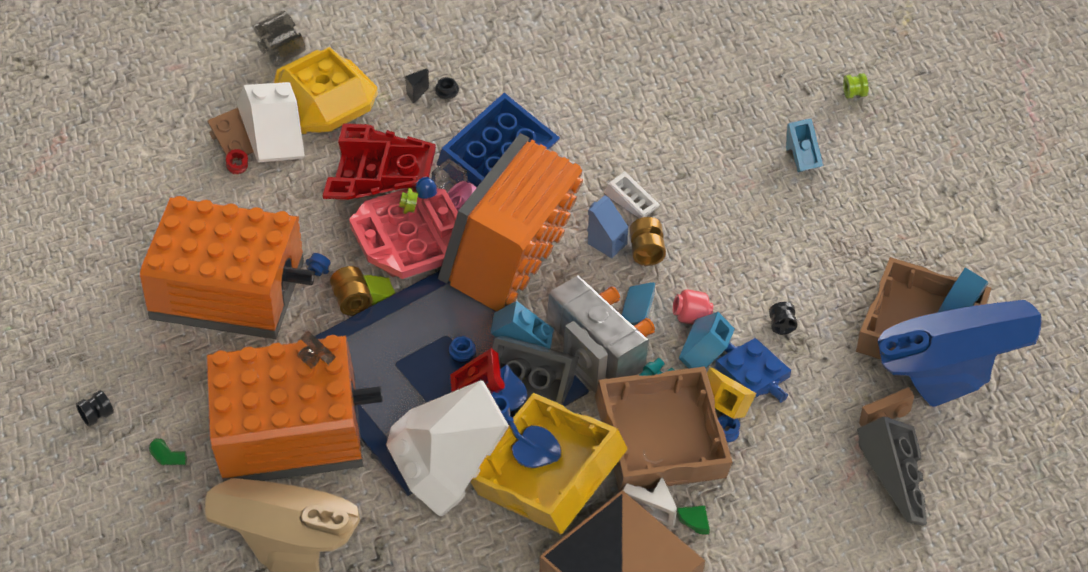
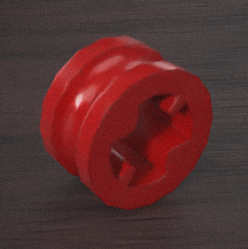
(236, 169)

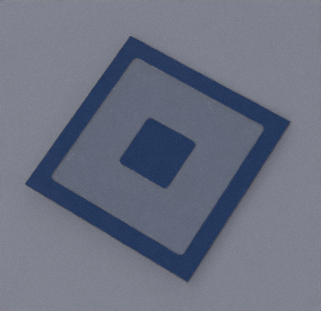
(406, 352)

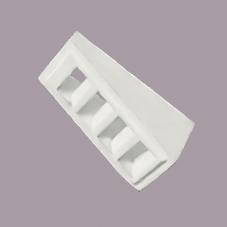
(630, 186)

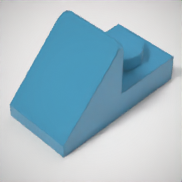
(804, 145)

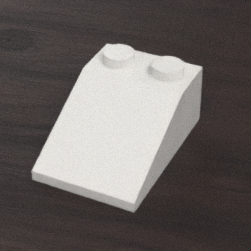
(271, 121)

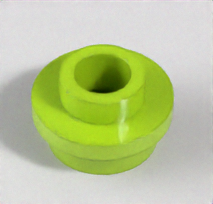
(408, 201)

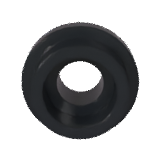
(446, 88)

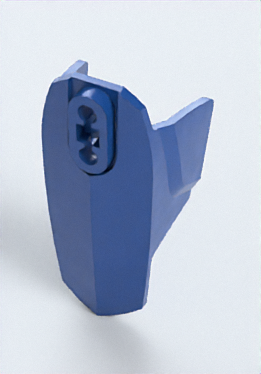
(956, 348)

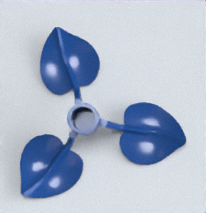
(537, 444)

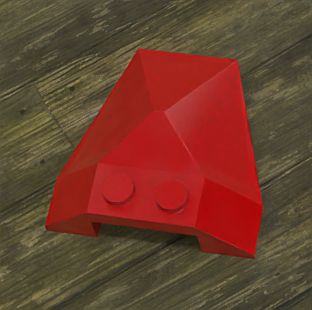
(377, 163)

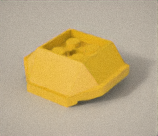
(327, 90)

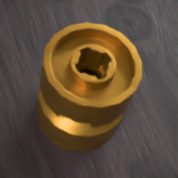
(647, 241)
(351, 290)

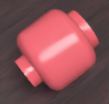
(691, 305)

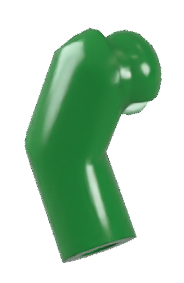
(164, 455)

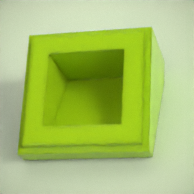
(379, 288)

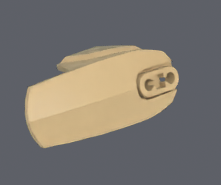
(283, 521)

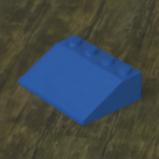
(490, 135)

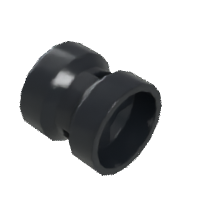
(94, 408)

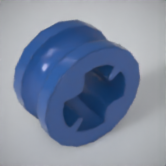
(733, 433)

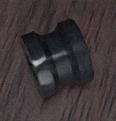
(783, 318)

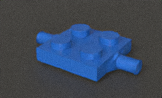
(755, 368)

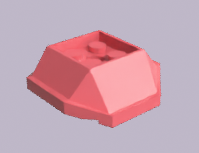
(402, 241)

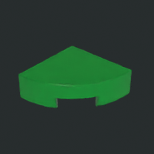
(694, 518)

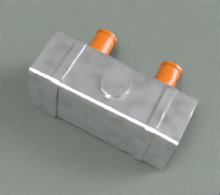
(607, 327)

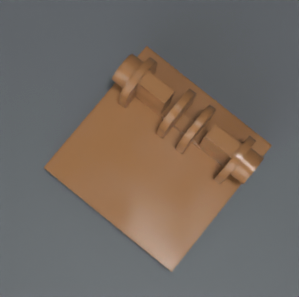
(230, 132)

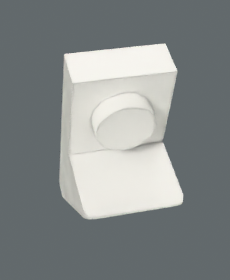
(658, 504)

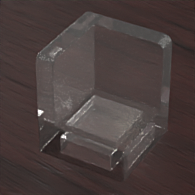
(448, 175)

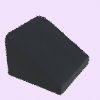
(417, 84)

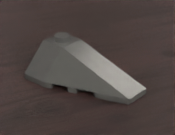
(893, 455)

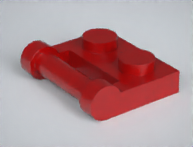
(482, 368)

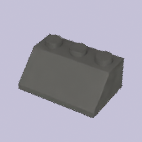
(538, 367)

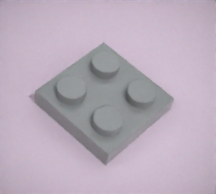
(592, 357)

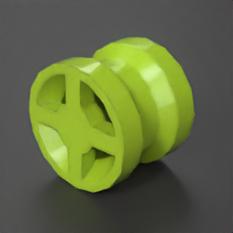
(855, 85)

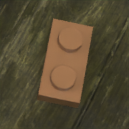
(891, 406)

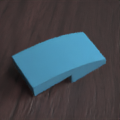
(964, 291)

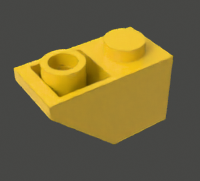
(729, 395)

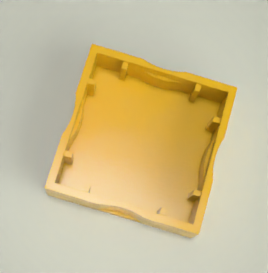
(558, 490)

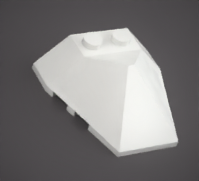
(446, 443)

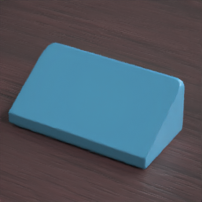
(638, 302)

